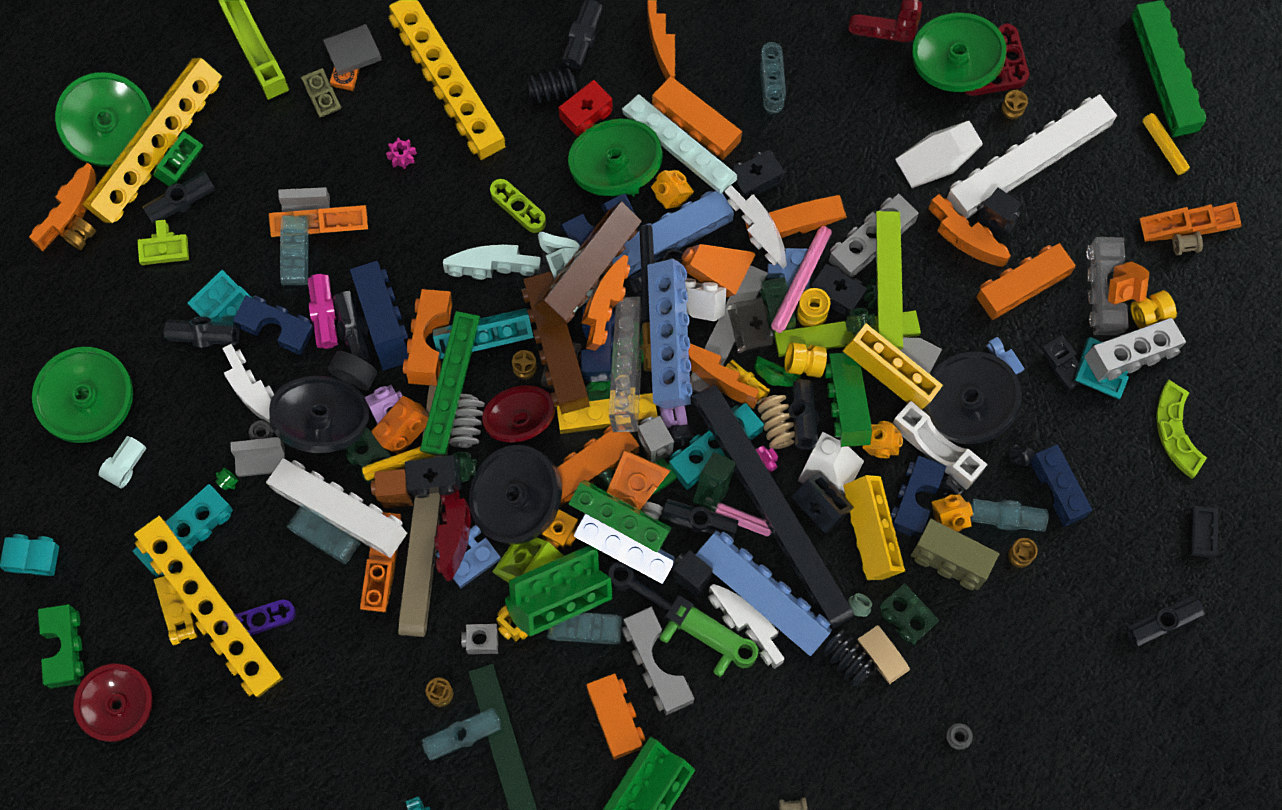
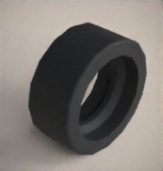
(352, 370)

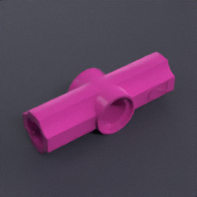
(322, 311)

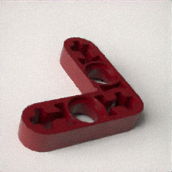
(899, 30)
(1006, 75)

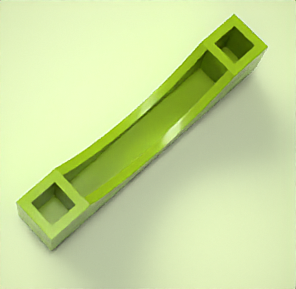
(254, 47)

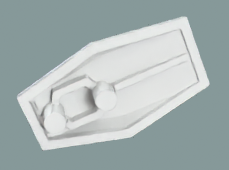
(939, 154)

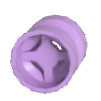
(668, 416)

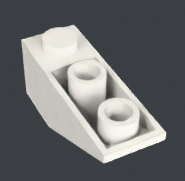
(705, 300)

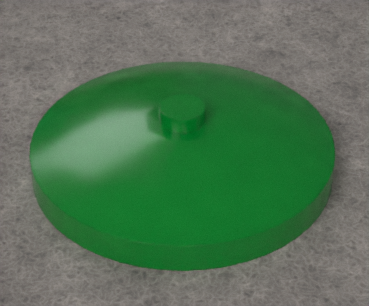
(959, 52)
(100, 117)
(615, 157)
(82, 394)

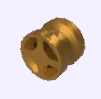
(1018, 100)
(523, 359)

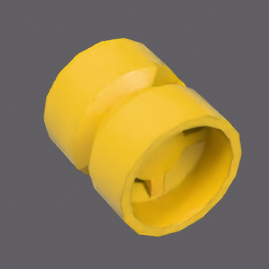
(813, 307)
(1153, 310)
(804, 359)

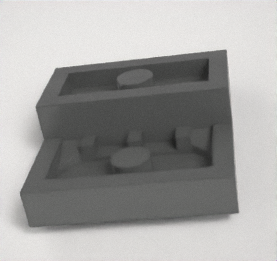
(352, 50)

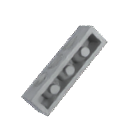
(857, 238)
(1135, 349)

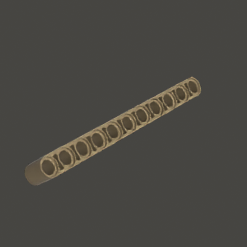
(420, 558)

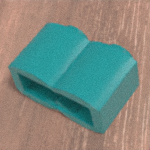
(29, 556)

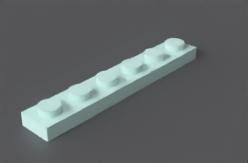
(681, 145)

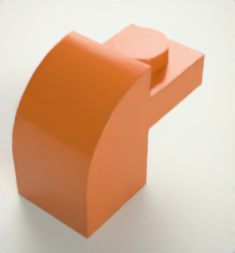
(1128, 283)

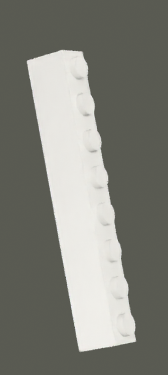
(1032, 156)

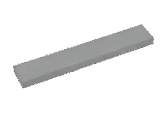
(722, 337)

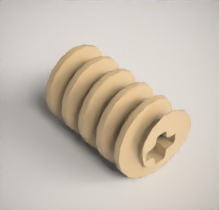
(776, 421)

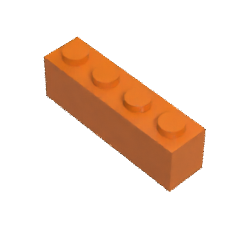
(696, 118)
(1025, 281)
(594, 460)

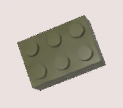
(954, 555)

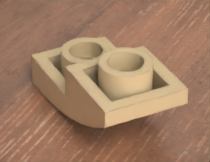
(883, 654)

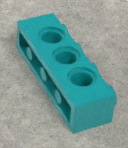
(491, 331)
(688, 472)
(188, 517)

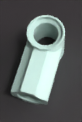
(119, 467)

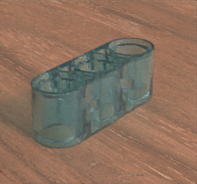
(775, 68)
(294, 250)
(323, 534)
(588, 628)

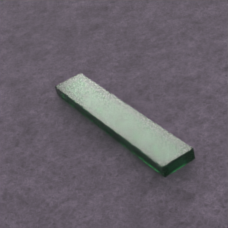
(503, 741)

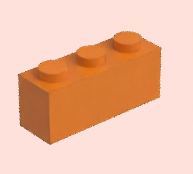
(615, 716)

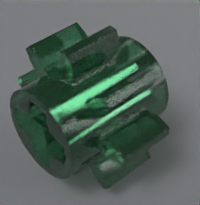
(858, 318)
(467, 465)

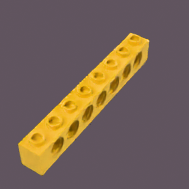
(411, 11)
(99, 200)
(159, 531)

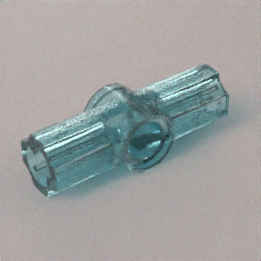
(1009, 515)
(447, 740)

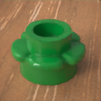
(226, 479)

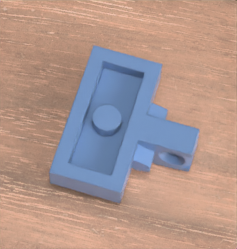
(793, 259)

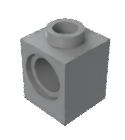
(491, 643)

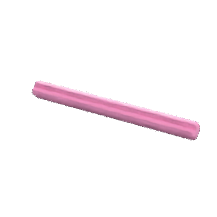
(801, 279)

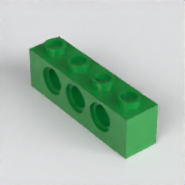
(620, 516)

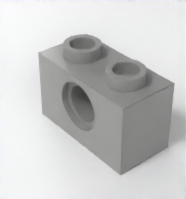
(655, 439)

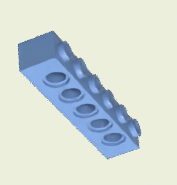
(663, 344)

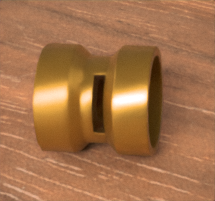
(78, 233)
(1026, 548)
(439, 696)

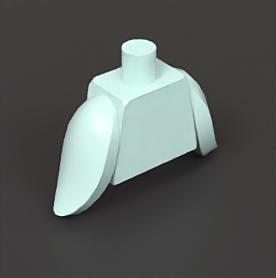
(559, 253)

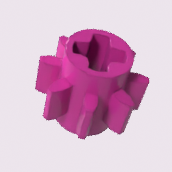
(396, 148)
(768, 457)

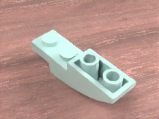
(482, 260)

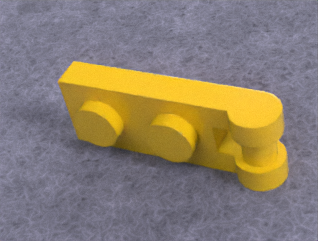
(174, 613)

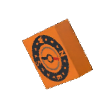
(345, 81)

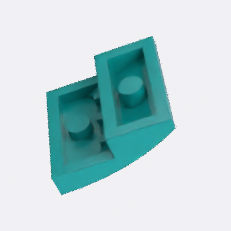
(219, 299)
(1085, 375)

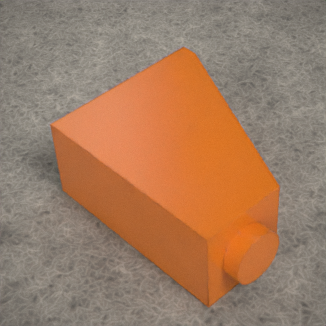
(718, 265)

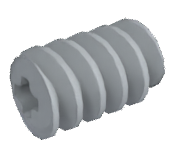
(465, 421)

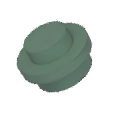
(860, 604)

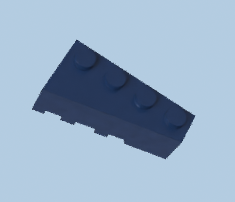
(380, 314)

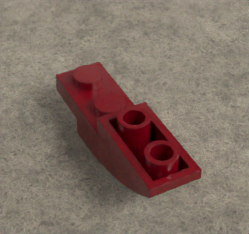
(452, 535)

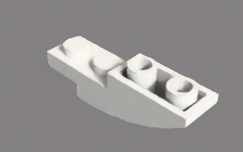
(761, 225)
(252, 393)
(741, 615)

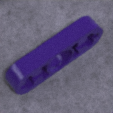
(275, 608)

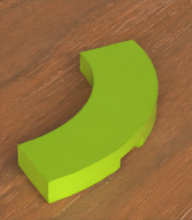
(1171, 430)

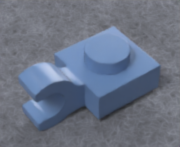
(996, 348)

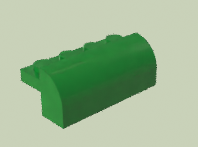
(558, 591)
(652, 780)

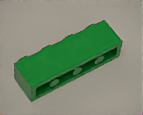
(849, 401)

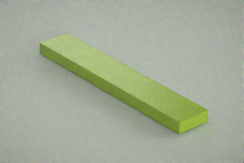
(889, 277)
(835, 334)

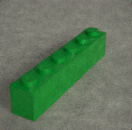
(1168, 68)

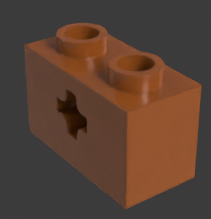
(391, 489)

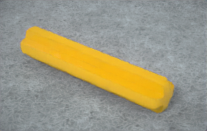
(1166, 144)
(394, 463)

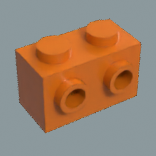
(401, 425)

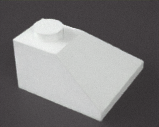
(836, 463)

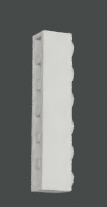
(336, 507)

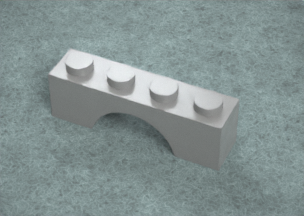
(671, 690)

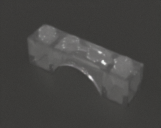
(1104, 256)

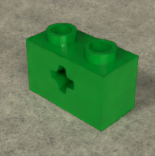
(178, 159)

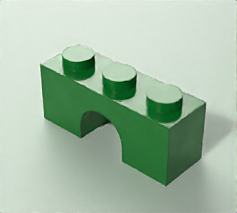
(64, 667)

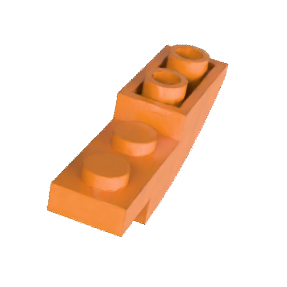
(71, 199)
(973, 240)
(605, 295)
(378, 578)

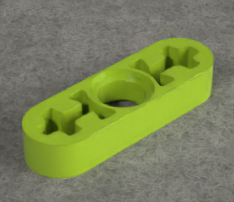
(521, 216)

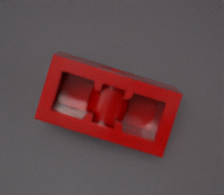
(585, 108)

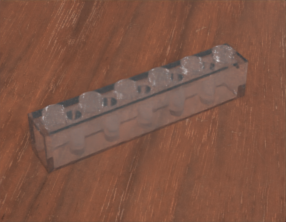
(626, 365)

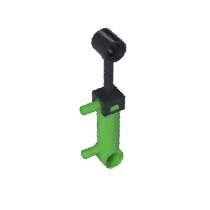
(684, 616)

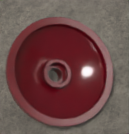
(518, 413)
(96, 701)

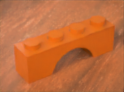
(432, 312)

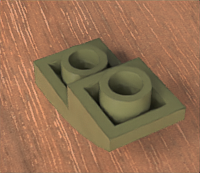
(321, 92)

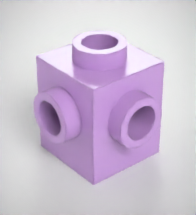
(382, 401)

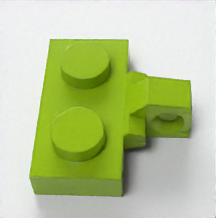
(163, 246)

